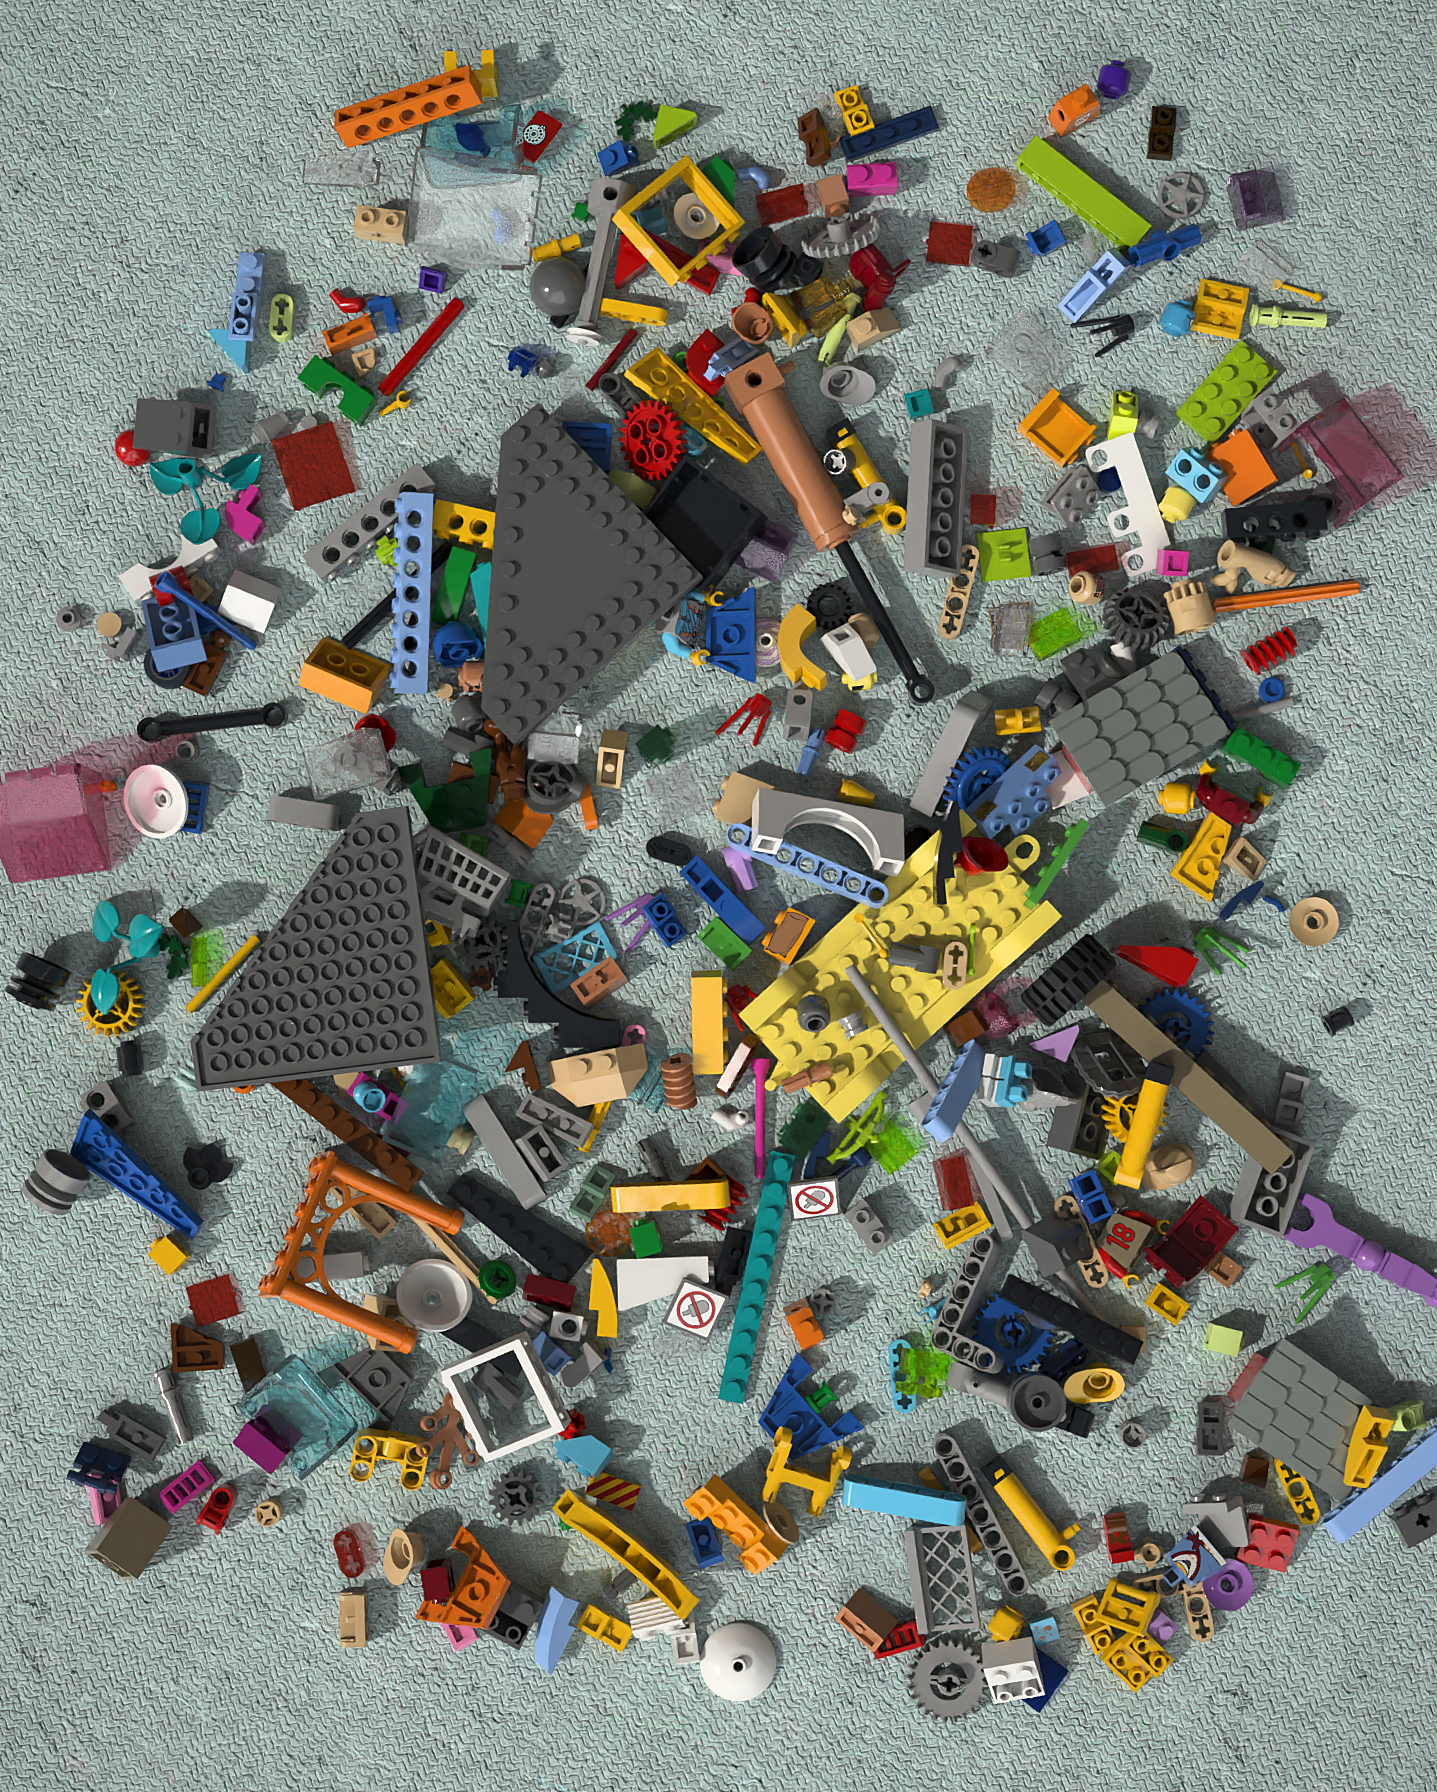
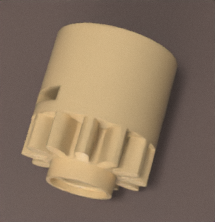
(1189, 607)

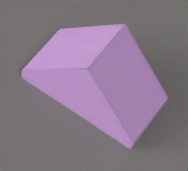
(1058, 1044)

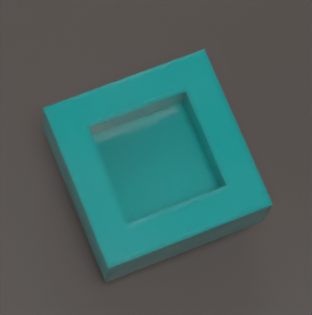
(918, 404)

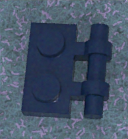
(101, 1462)

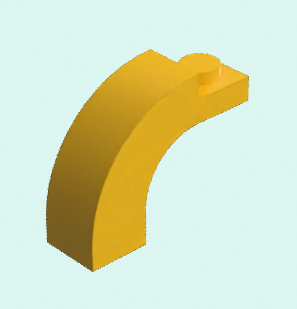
(793, 631)

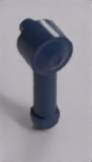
(859, 1159)

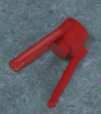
(757, 707)
(738, 998)

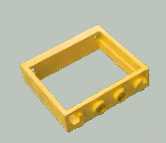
(710, 198)

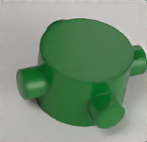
(580, 212)

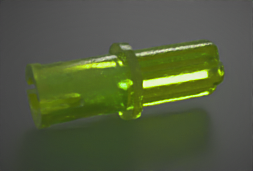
(199, 961)

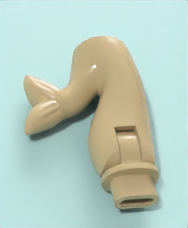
(1259, 564)

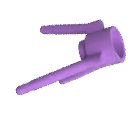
(639, 903)

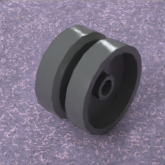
(1042, 1415)

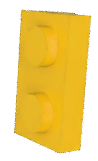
(450, 989)

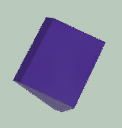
(432, 279)

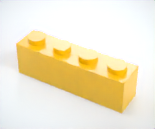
(707, 1021)

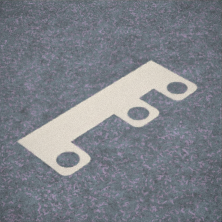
(1142, 508)

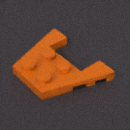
(477, 1591)

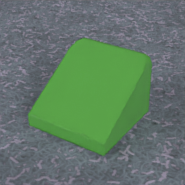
(474, 842)

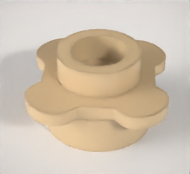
(1151, 1559)

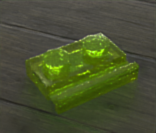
(1053, 635)
(892, 1149)

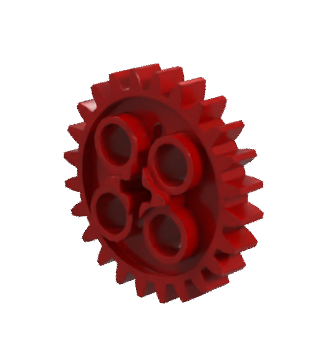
(653, 439)

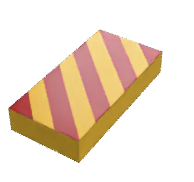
(613, 1490)

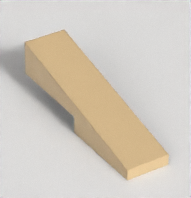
(370, 1214)

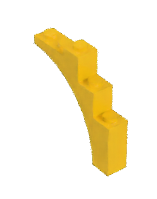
(628, 1550)

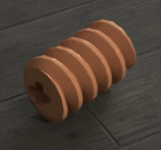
(679, 1081)

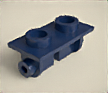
(1072, 1356)

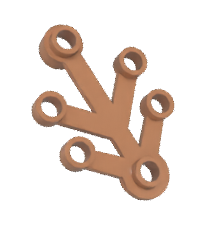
(449, 1435)

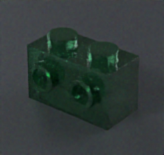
(656, 746)
(803, 1129)

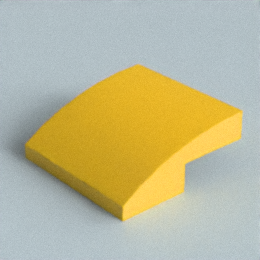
(1219, 309)

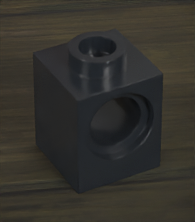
(807, 271)

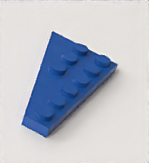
(121, 1167)

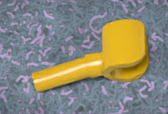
(396, 404)

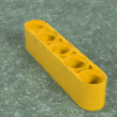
(670, 1195)

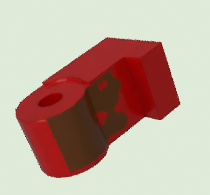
(1117, 1538)

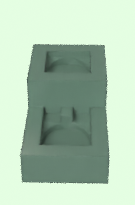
(592, 1193)

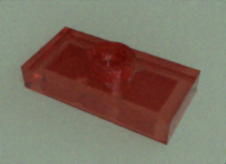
(1092, 560)

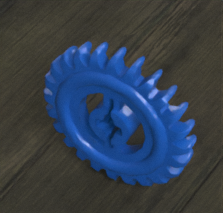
(968, 780)
(1198, 1024)
(1016, 1355)

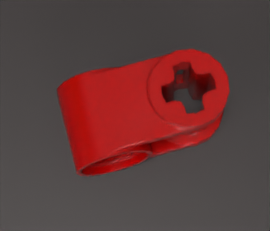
(215, 1511)

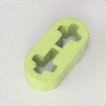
(287, 318)

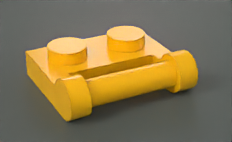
(1125, 1614)

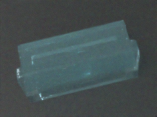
(650, 1088)

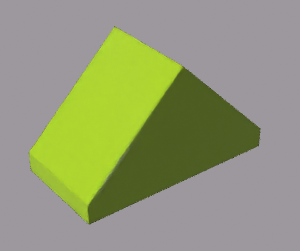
(671, 124)

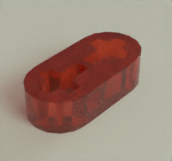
(343, 1555)

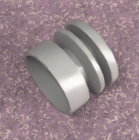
(56, 1181)

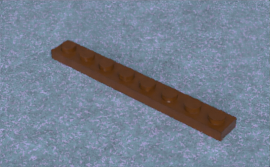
(352, 1132)

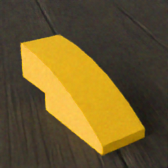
(604, 1300)
(1367, 1446)

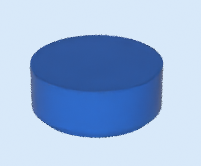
(1271, 689)

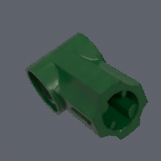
(1159, 836)

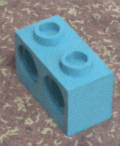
(1194, 480)

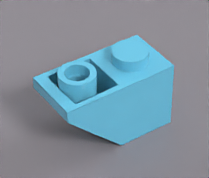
(586, 1453)

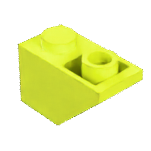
(1123, 414)

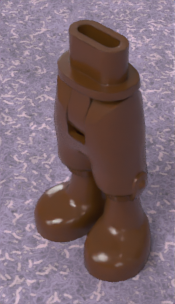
(510, 765)

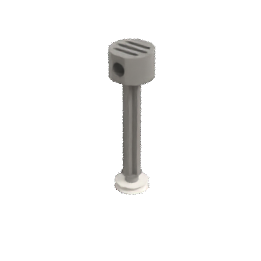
(605, 200)

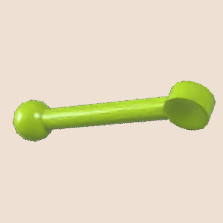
(970, 970)

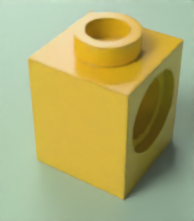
(168, 1254)

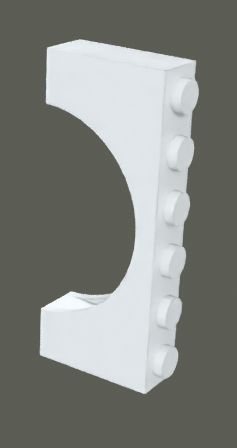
(876, 830)

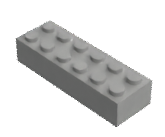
(935, 499)

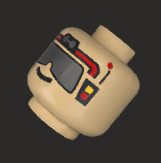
(1087, 588)

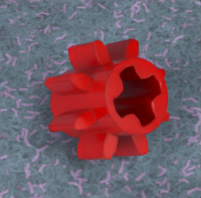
(575, 1426)

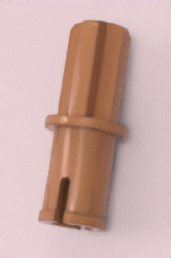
(806, 1077)

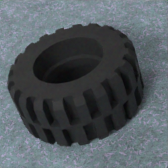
(1068, 980)

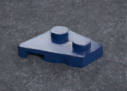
(593, 439)

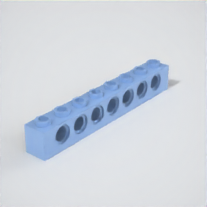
(422, 506)

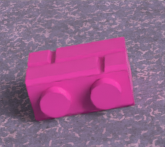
(871, 179)

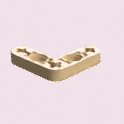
(1187, 1594)

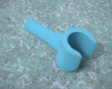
(933, 1310)

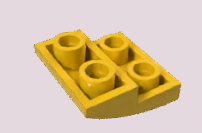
(1136, 1659)

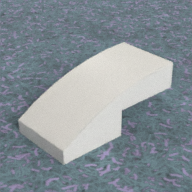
(685, 1643)

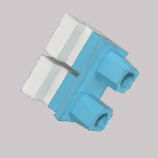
(1002, 1081)

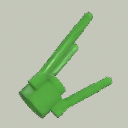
(1209, 938)
(1320, 1279)

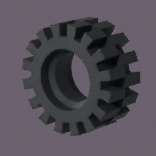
(839, 595)

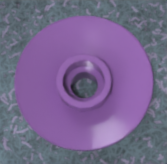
(1236, 1594)

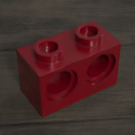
(437, 1580)

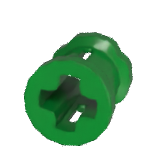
(518, 893)
(812, 1399)

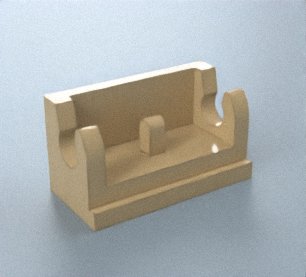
(354, 1618)

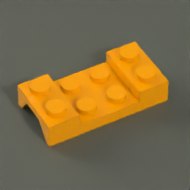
(738, 1521)

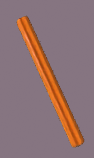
(1285, 596)

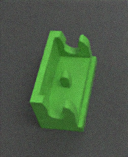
(724, 943)

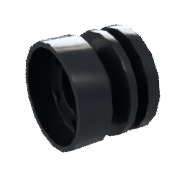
(765, 260)
(37, 981)

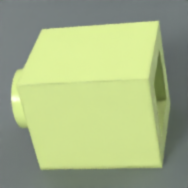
(1223, 1339)

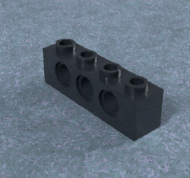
(1311, 512)

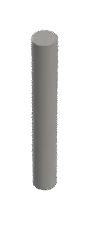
(1263, 709)

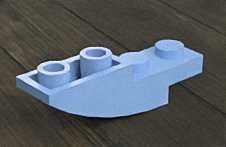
(247, 297)

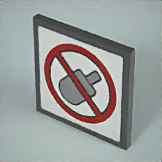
(814, 1198)
(695, 1309)

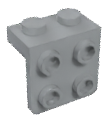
(1220, 1518)

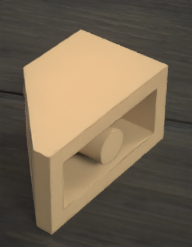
(871, 327)
(611, 758)

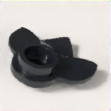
(208, 1162)

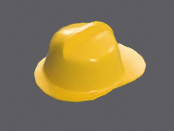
(1094, 1384)

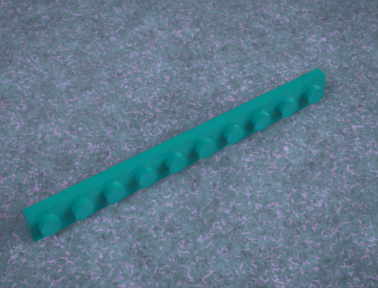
(756, 1277)

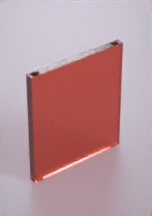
(313, 466)

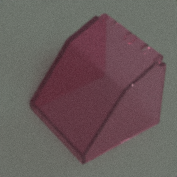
(1350, 454)
(52, 824)

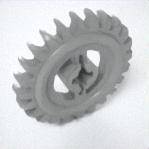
(840, 236)
(923, 1678)

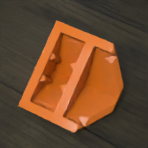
(523, 822)

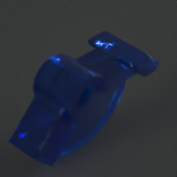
(472, 138)

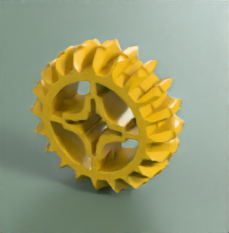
(127, 1017)
(1112, 1116)

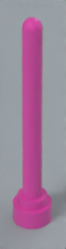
(760, 1068)

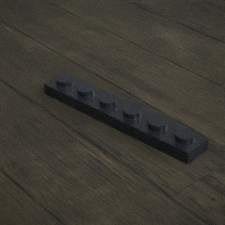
(1071, 1319)

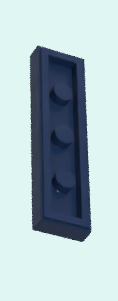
(889, 134)

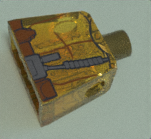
(821, 304)

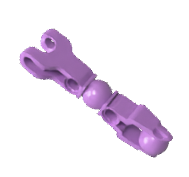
(1364, 1252)

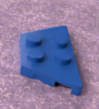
(733, 636)

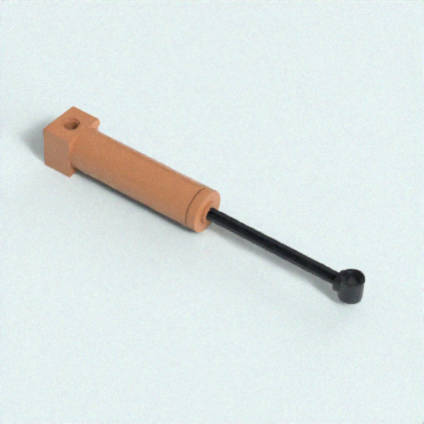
(811, 488)

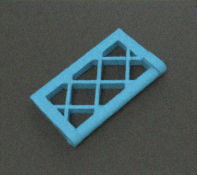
(557, 948)

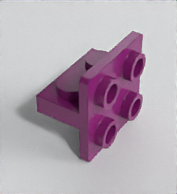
(262, 1444)

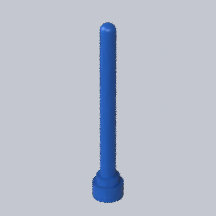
(167, 583)

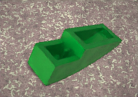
(454, 586)

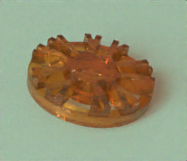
(608, 1233)

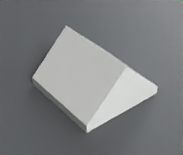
(249, 601)

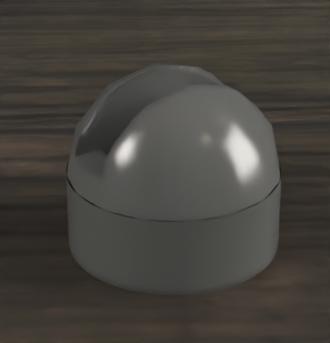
(544, 368)

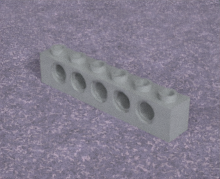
(356, 525)

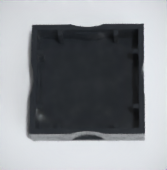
(704, 521)

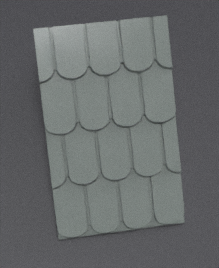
(1138, 728)
(1298, 1414)

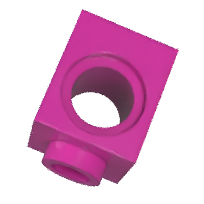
(1172, 562)

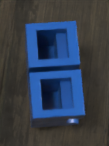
(1089, 1196)

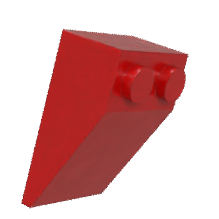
(1166, 963)

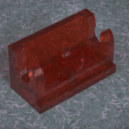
(781, 205)
(953, 1183)

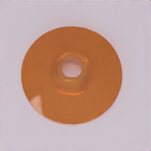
(994, 198)

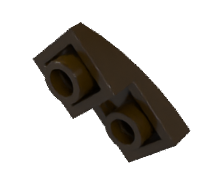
(1161, 133)
(248, 1363)

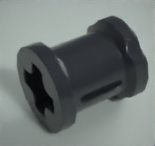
(1337, 1021)

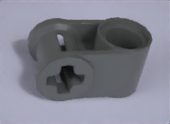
(998, 260)
(621, 398)

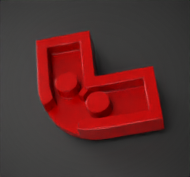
(698, 358)

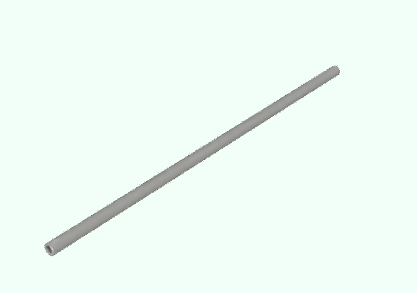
(961, 1129)

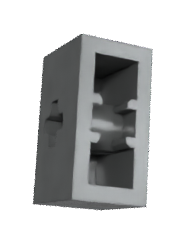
(1405, 1520)

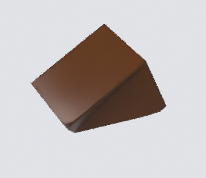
(185, 923)
(1254, 1471)

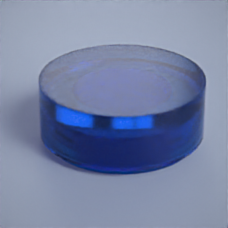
(1109, 480)

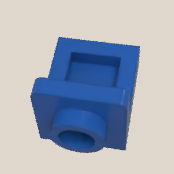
(618, 157)
(1046, 239)
(392, 315)

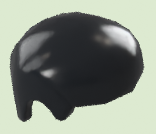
(914, 838)

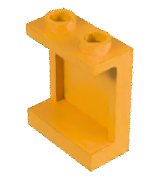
(1057, 429)

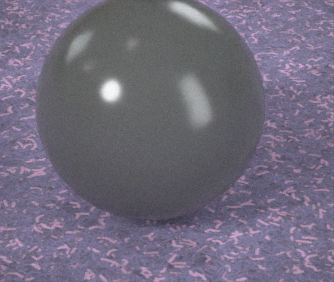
(557, 286)

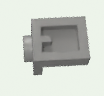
(125, 646)

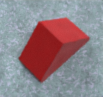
(628, 265)

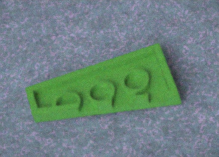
(1060, 855)

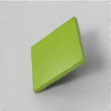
(1003, 555)

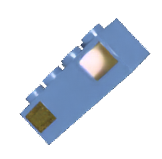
(1017, 795)

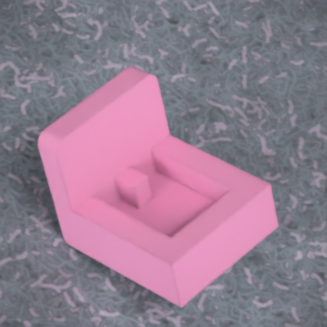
(460, 1635)

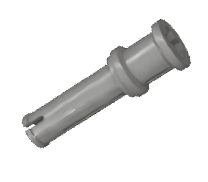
(169, 1394)

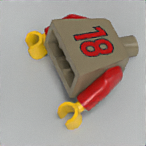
(1124, 1240)

